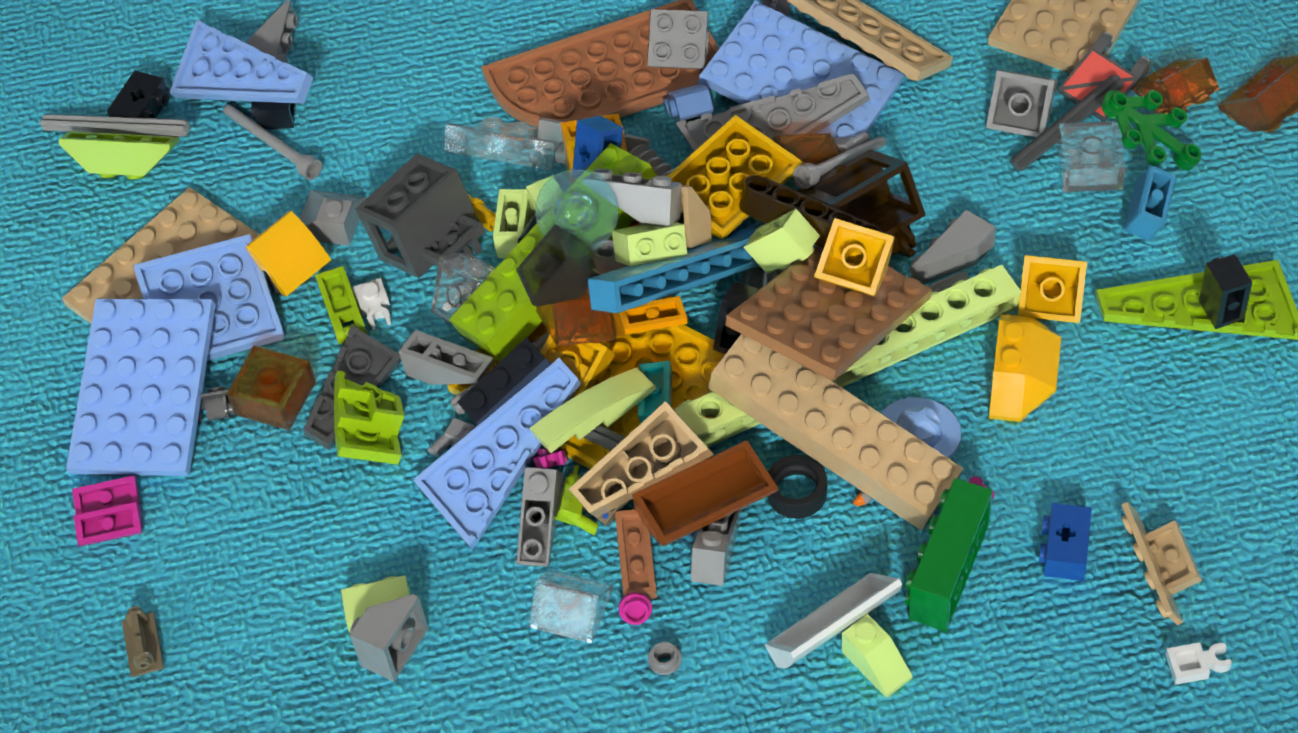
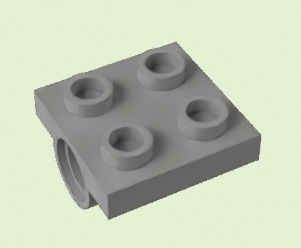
(678, 39)

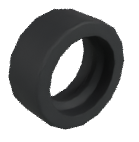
(805, 506)

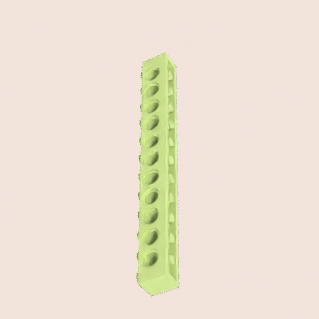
(946, 322)

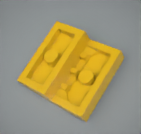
(288, 253)

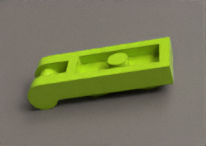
(339, 302)

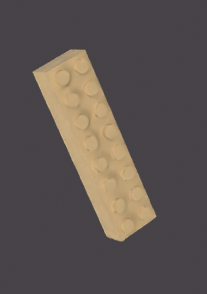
(835, 429)

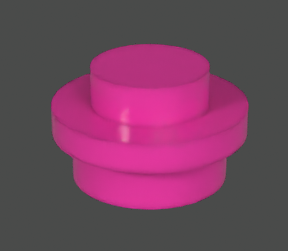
(635, 608)

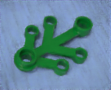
(1122, 108)

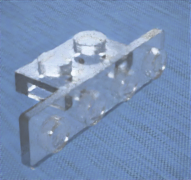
(501, 142)

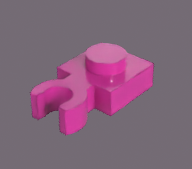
(546, 459)

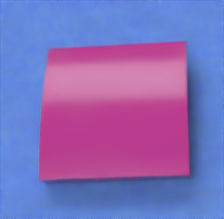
(107, 511)

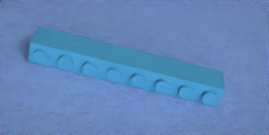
(652, 281)

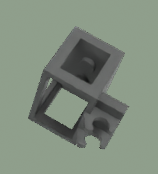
(424, 212)

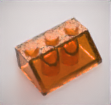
(1266, 96)

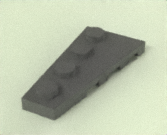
(362, 361)

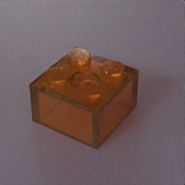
(271, 387)

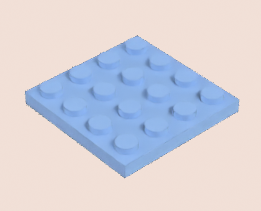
(231, 279)

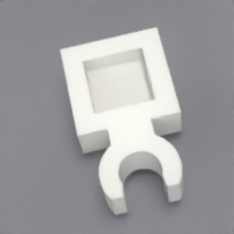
(373, 301)
(1192, 664)

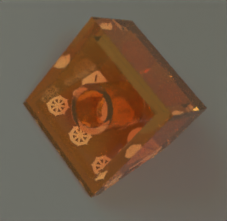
(1180, 84)

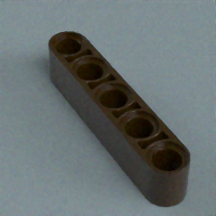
(770, 200)

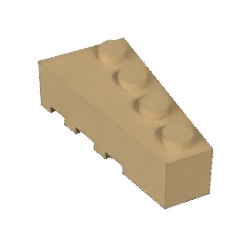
(645, 457)

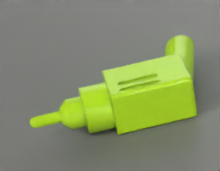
(569, 507)

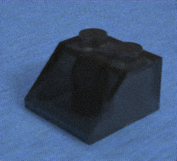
(557, 268)

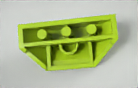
(117, 153)

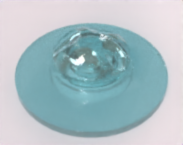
(579, 204)

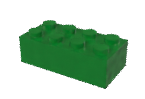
(948, 554)

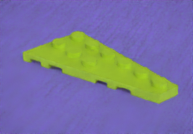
(1176, 304)

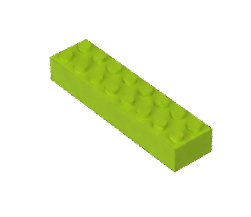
(499, 309)

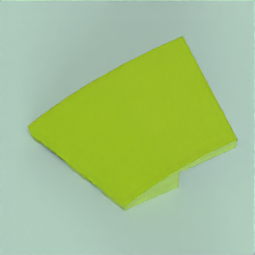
(366, 421)

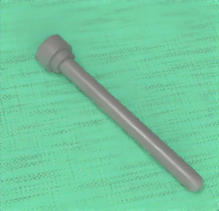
(306, 165)
(809, 174)

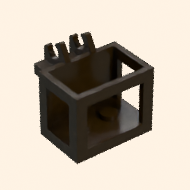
(863, 192)

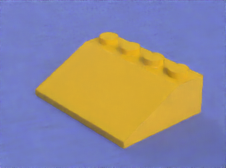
(724, 163)

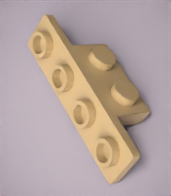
(1166, 558)

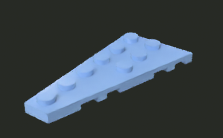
(485, 465)

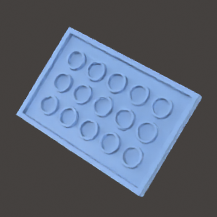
(778, 54)
(141, 387)

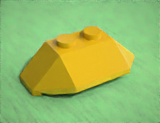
(1023, 367)

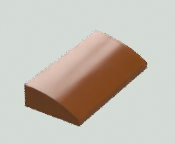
(703, 493)

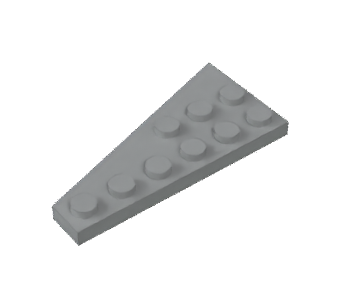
(789, 114)

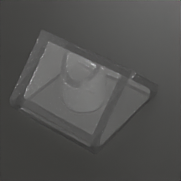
(569, 604)

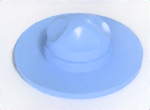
(928, 422)

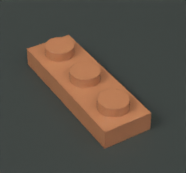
(635, 554)

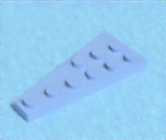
(232, 70)

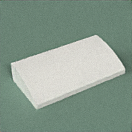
(831, 618)

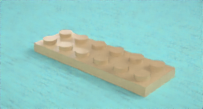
(878, 36)

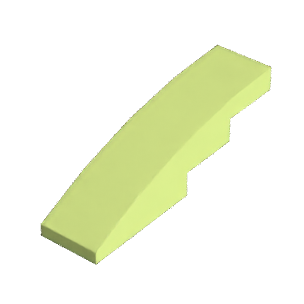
(594, 406)

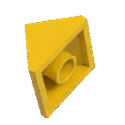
(855, 257)
(1052, 288)

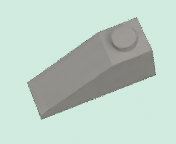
(442, 361)

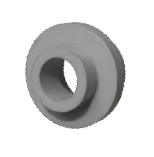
(662, 650)

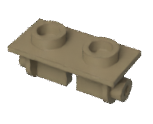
(142, 642)

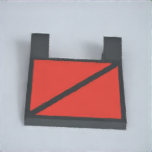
(1095, 69)

